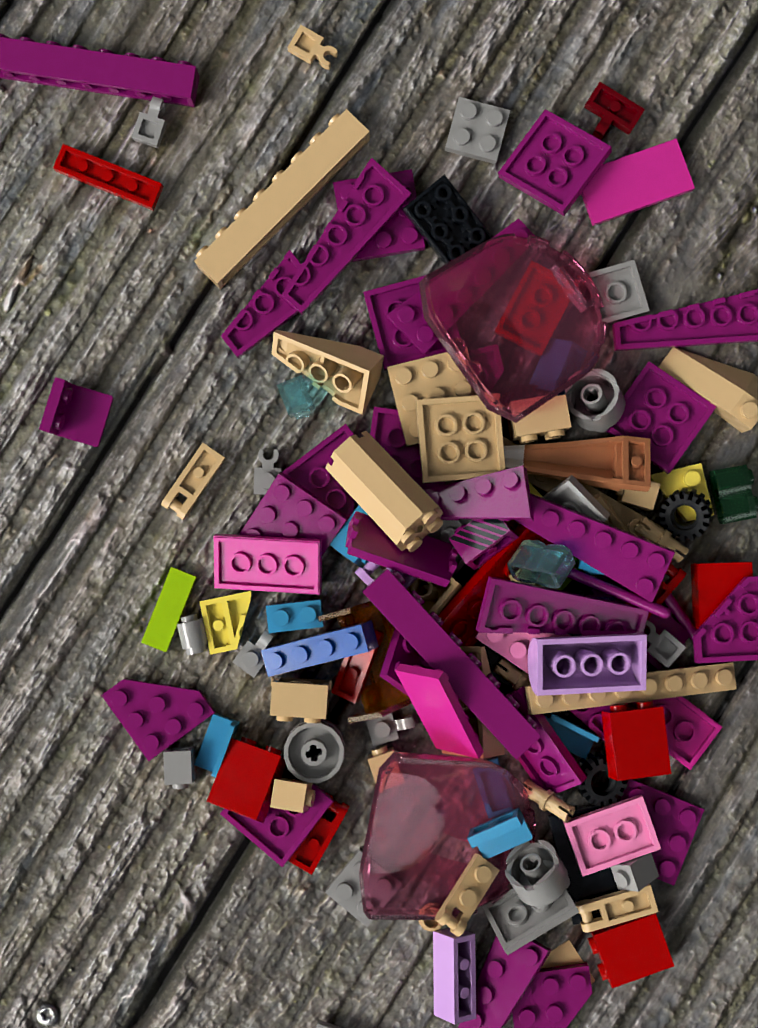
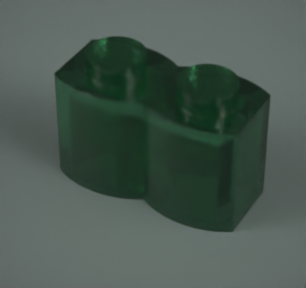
(733, 494)

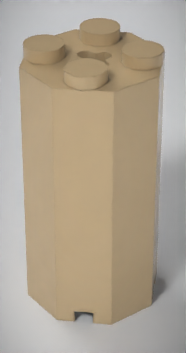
(385, 491)

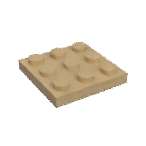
(424, 379)
(458, 439)

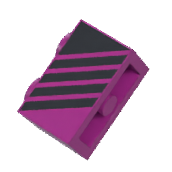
(482, 540)

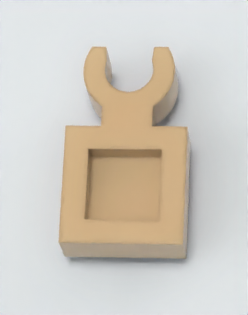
(308, 46)

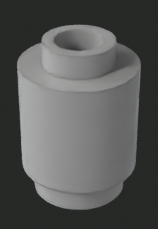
(192, 634)

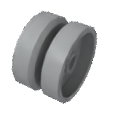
(314, 766)

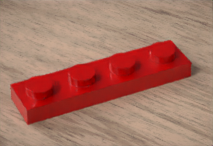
(108, 177)

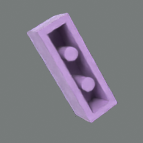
(454, 976)

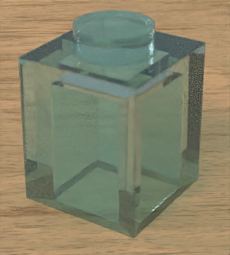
(296, 397)

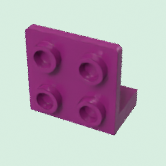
(76, 413)

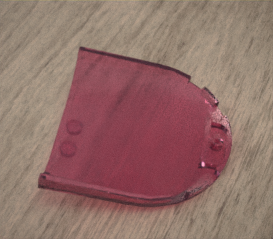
(516, 321)
(421, 830)

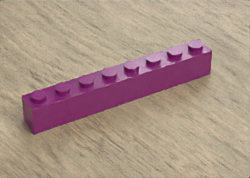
(98, 71)
(444, 652)

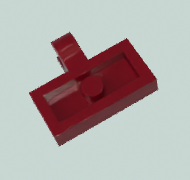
(613, 110)

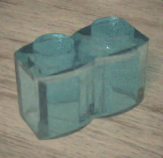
(541, 563)

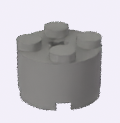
(596, 401)
(537, 873)

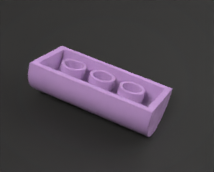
(587, 664)

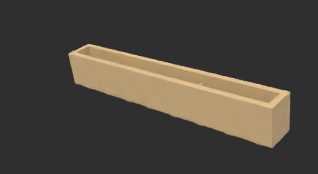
(283, 198)

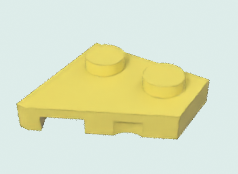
(685, 477)
(225, 620)

